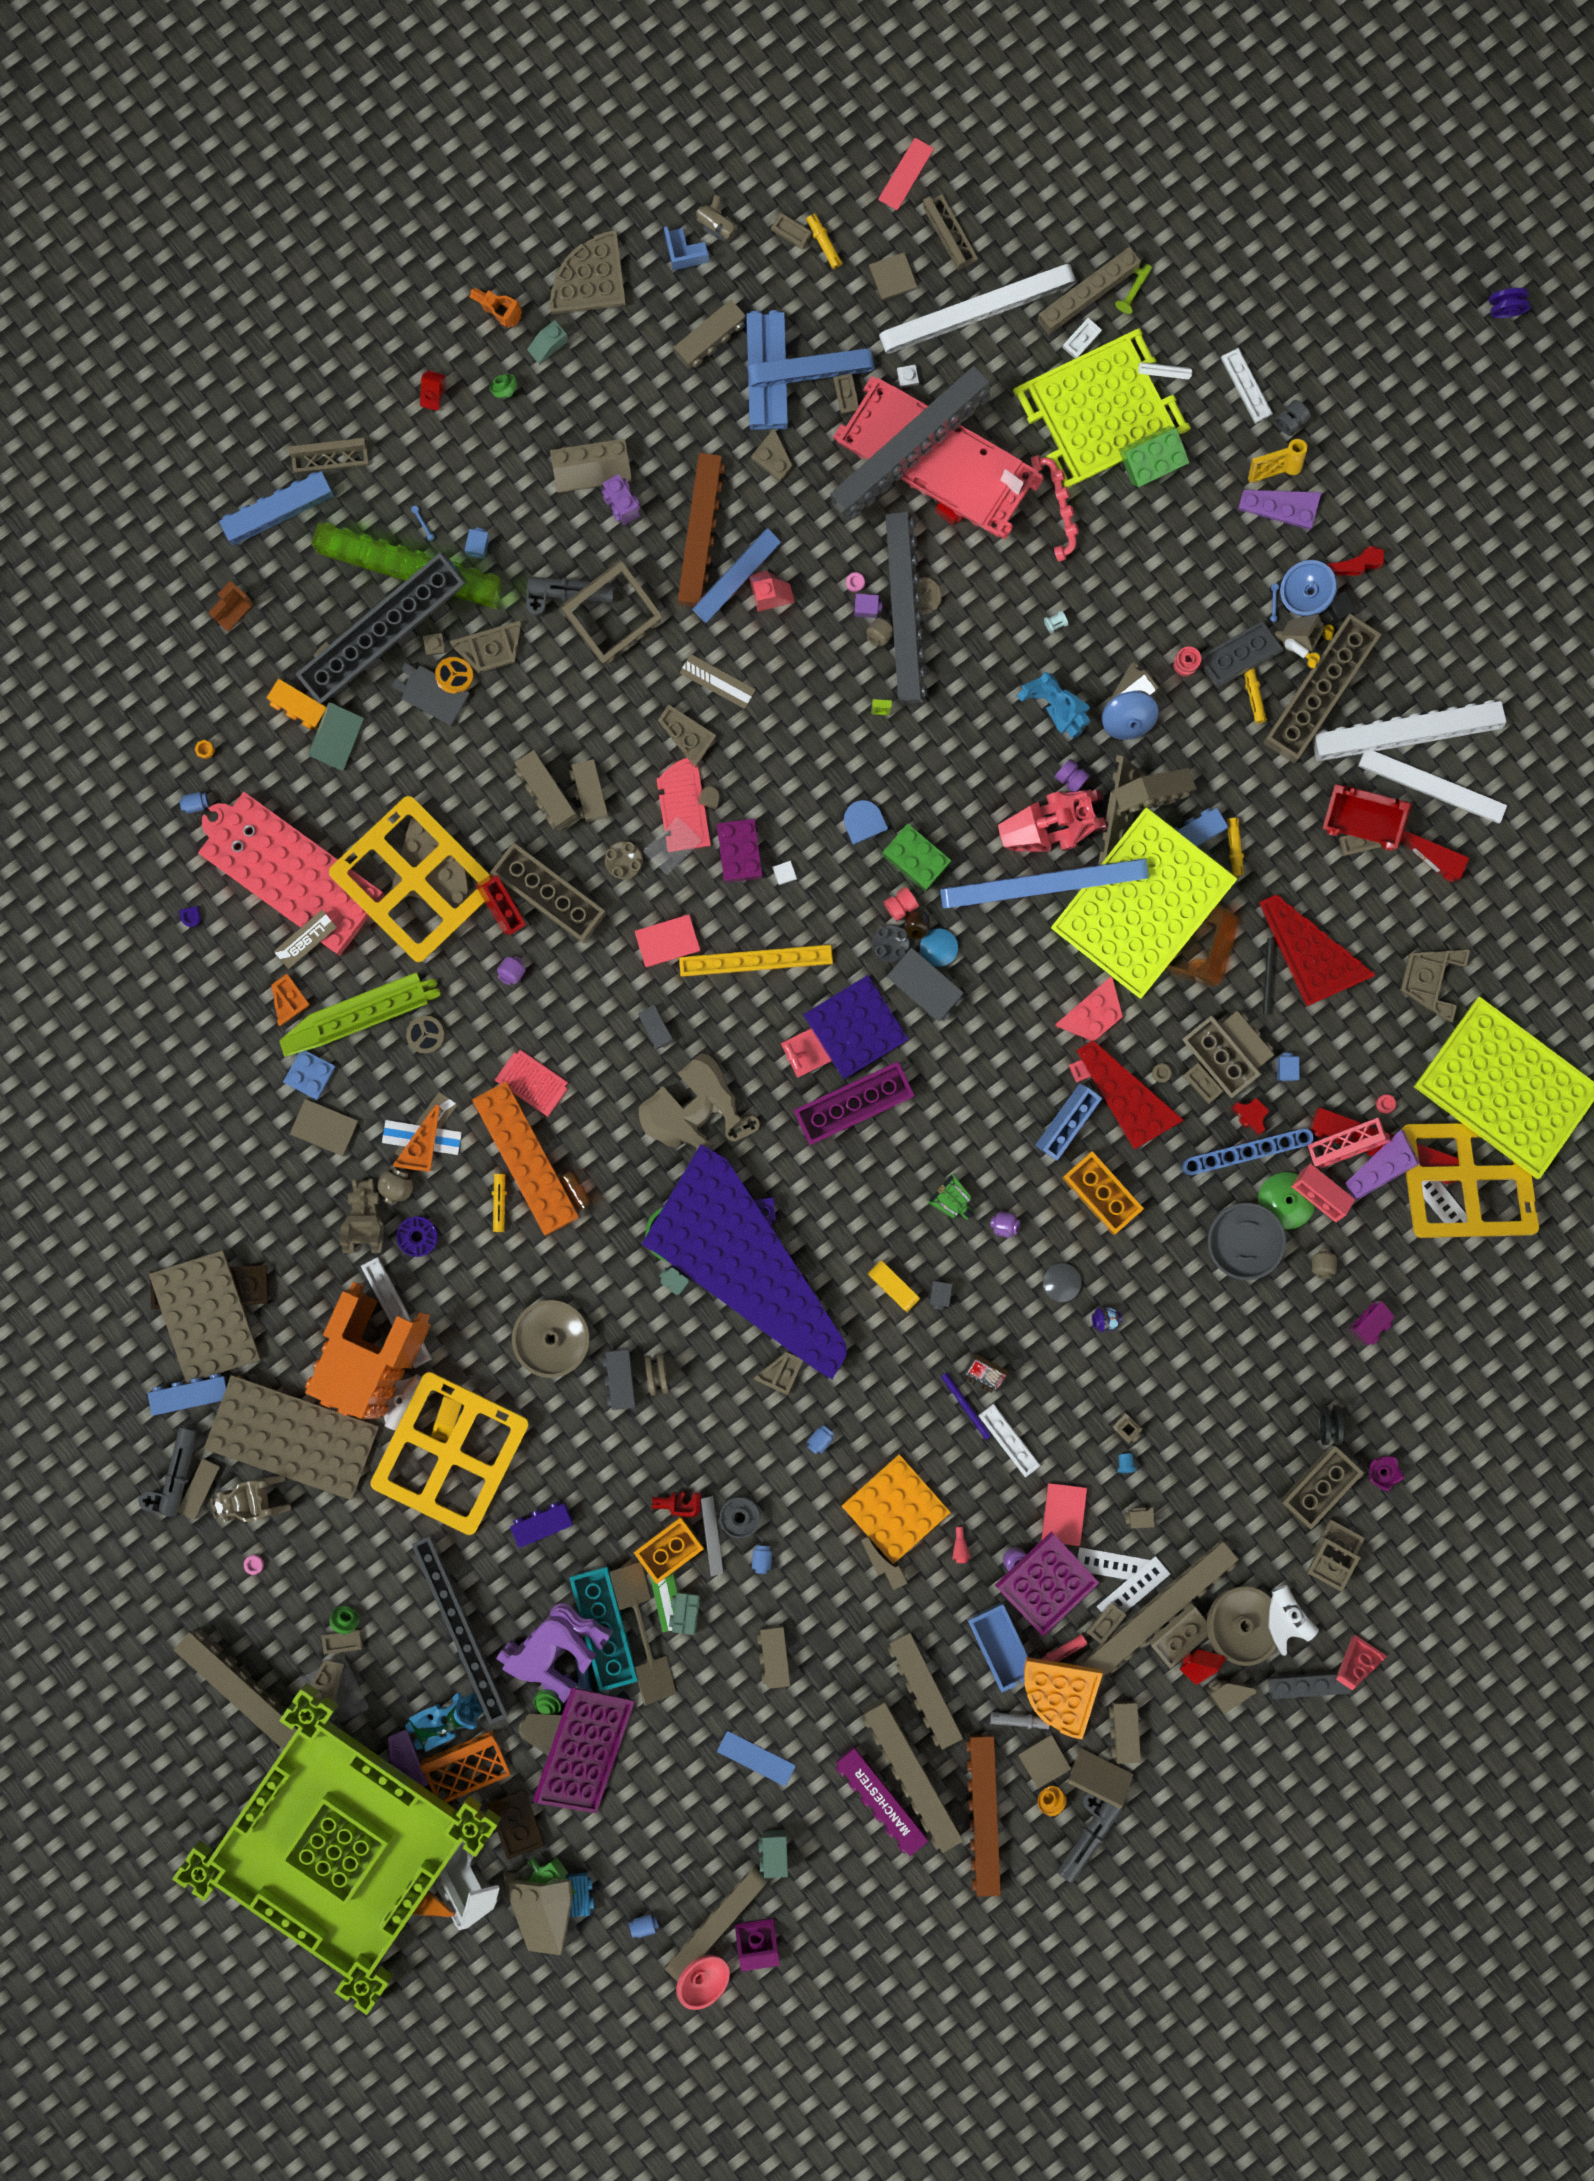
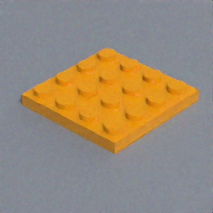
(896, 1509)

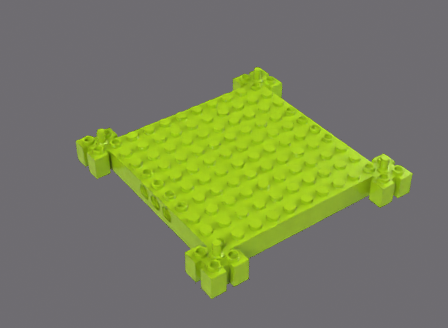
(336, 1848)

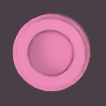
(855, 582)
(253, 1564)

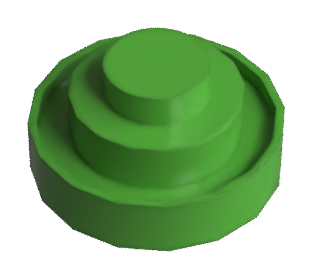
(503, 385)
(344, 1620)
(547, 1702)

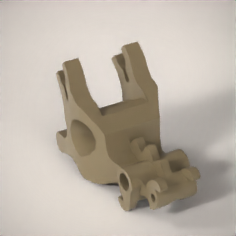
(364, 1221)
(247, 1501)

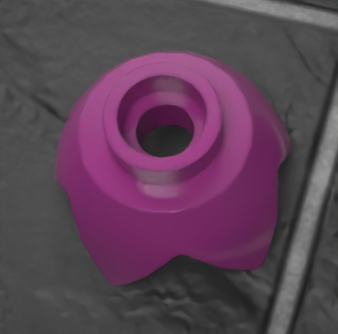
(1392, 1476)

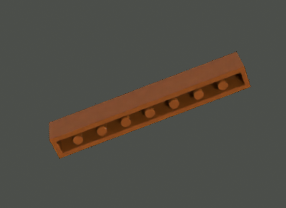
(700, 529)
(984, 1815)

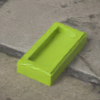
(881, 707)

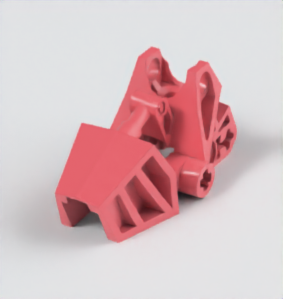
(1027, 828)

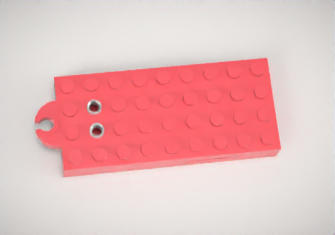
(283, 868)

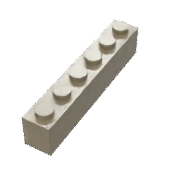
(1088, 291)
(925, 1689)

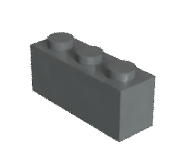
(619, 1379)

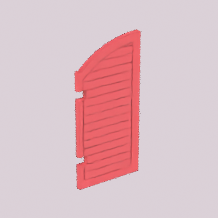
(681, 796)

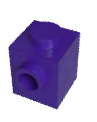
(766, 1207)

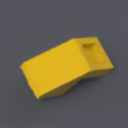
(446, 1419)

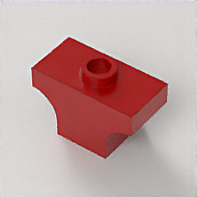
(432, 390)
(1251, 1115)

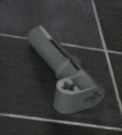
(542, 587)
(174, 1478)
(1106, 1817)

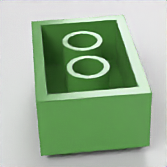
(1154, 456)
(916, 857)

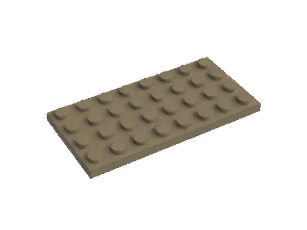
(291, 1437)

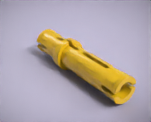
(820, 234)
(1252, 686)
(1236, 855)
(499, 1179)

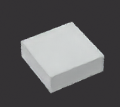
(784, 873)

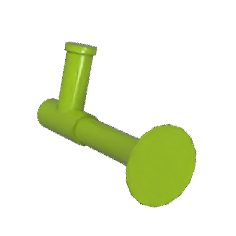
(1125, 304)

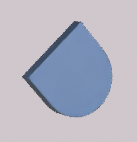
(863, 821)

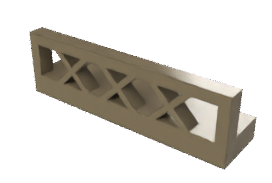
(946, 234)
(329, 448)

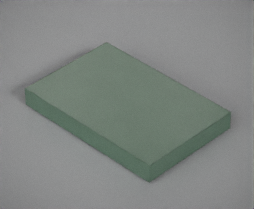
(335, 736)

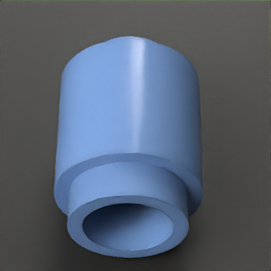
(194, 802)
(820, 1440)
(762, 1559)
(643, 1926)

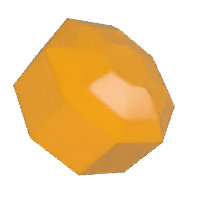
(204, 749)

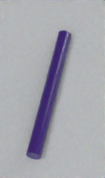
(966, 1406)

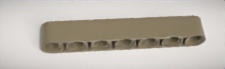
(717, 1922)

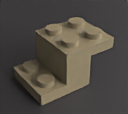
(1335, 1555)

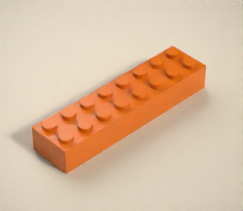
(526, 1158)

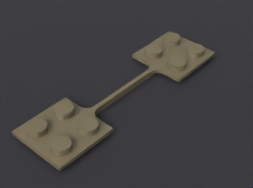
(655, 1675)

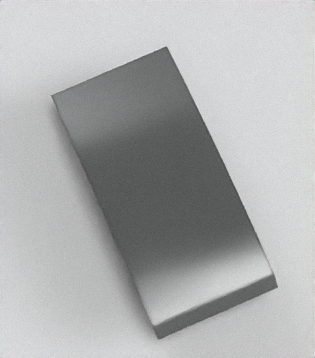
(655, 1027)

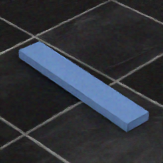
(736, 575)

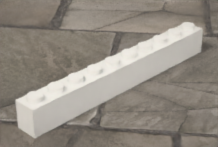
(1408, 731)

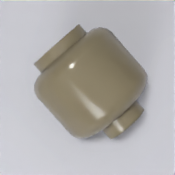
(880, 632)
(1324, 1264)

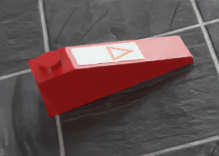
(1440, 859)

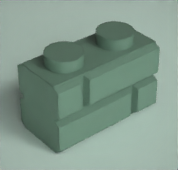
(672, 1279)
(685, 1612)

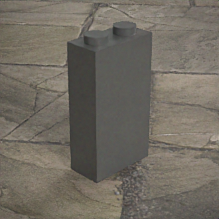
(926, 985)

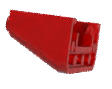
(1367, 816)

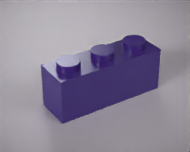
(541, 1524)

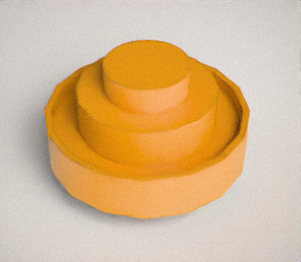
(1052, 1801)

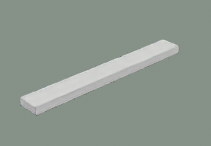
(1433, 786)

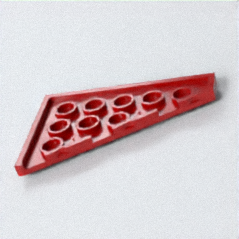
(1313, 958)

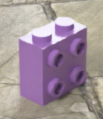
(617, 494)

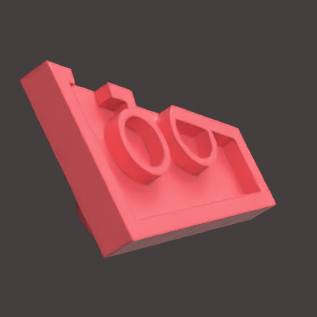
(1358, 1662)

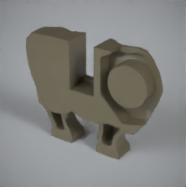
(671, 1124)

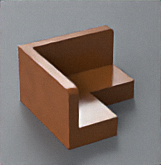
(231, 606)

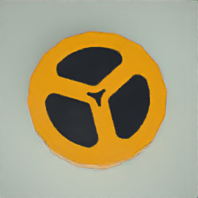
(454, 675)

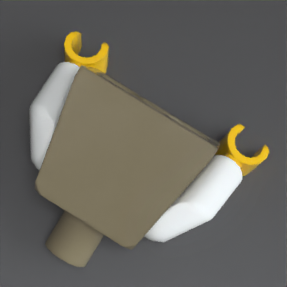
(1302, 636)

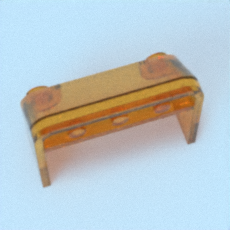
(1212, 970)

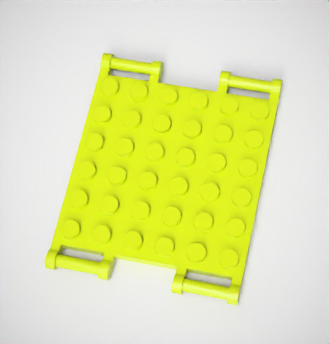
(1099, 406)

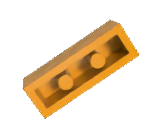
(296, 705)

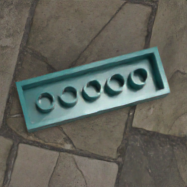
(597, 1601)

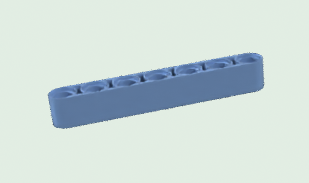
(810, 367)
(1255, 1146)

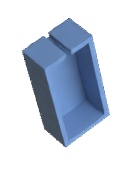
(999, 1645)

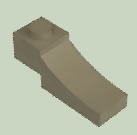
(894, 1573)

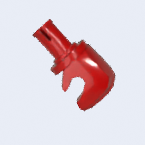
(678, 1506)

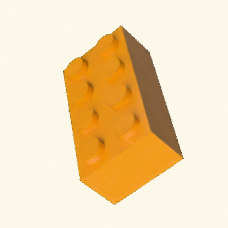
(1102, 1193)

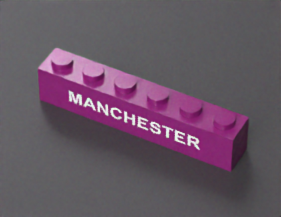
(881, 1800)

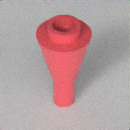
(961, 1552)

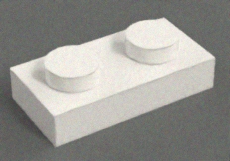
(1082, 338)

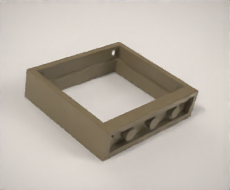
(593, 587)

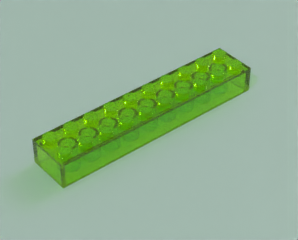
(398, 562)

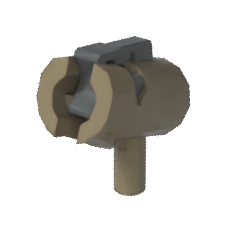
(714, 222)

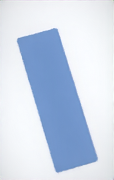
(756, 1758)

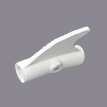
(400, 1401)
(1288, 1619)

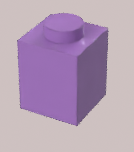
(867, 606)

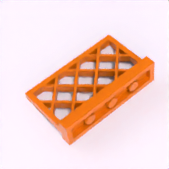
(461, 1751)

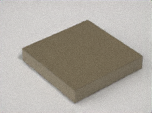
(893, 276)
(1044, 1761)

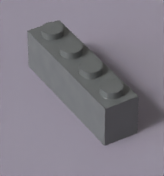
(1305, 1685)

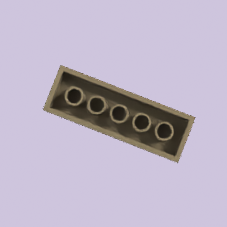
(548, 893)

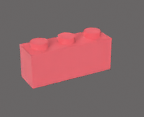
(1323, 1193)

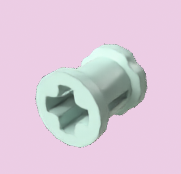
(1055, 621)

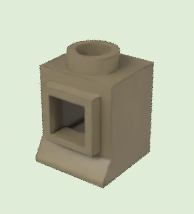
(1121, 1423)
(1140, 1517)

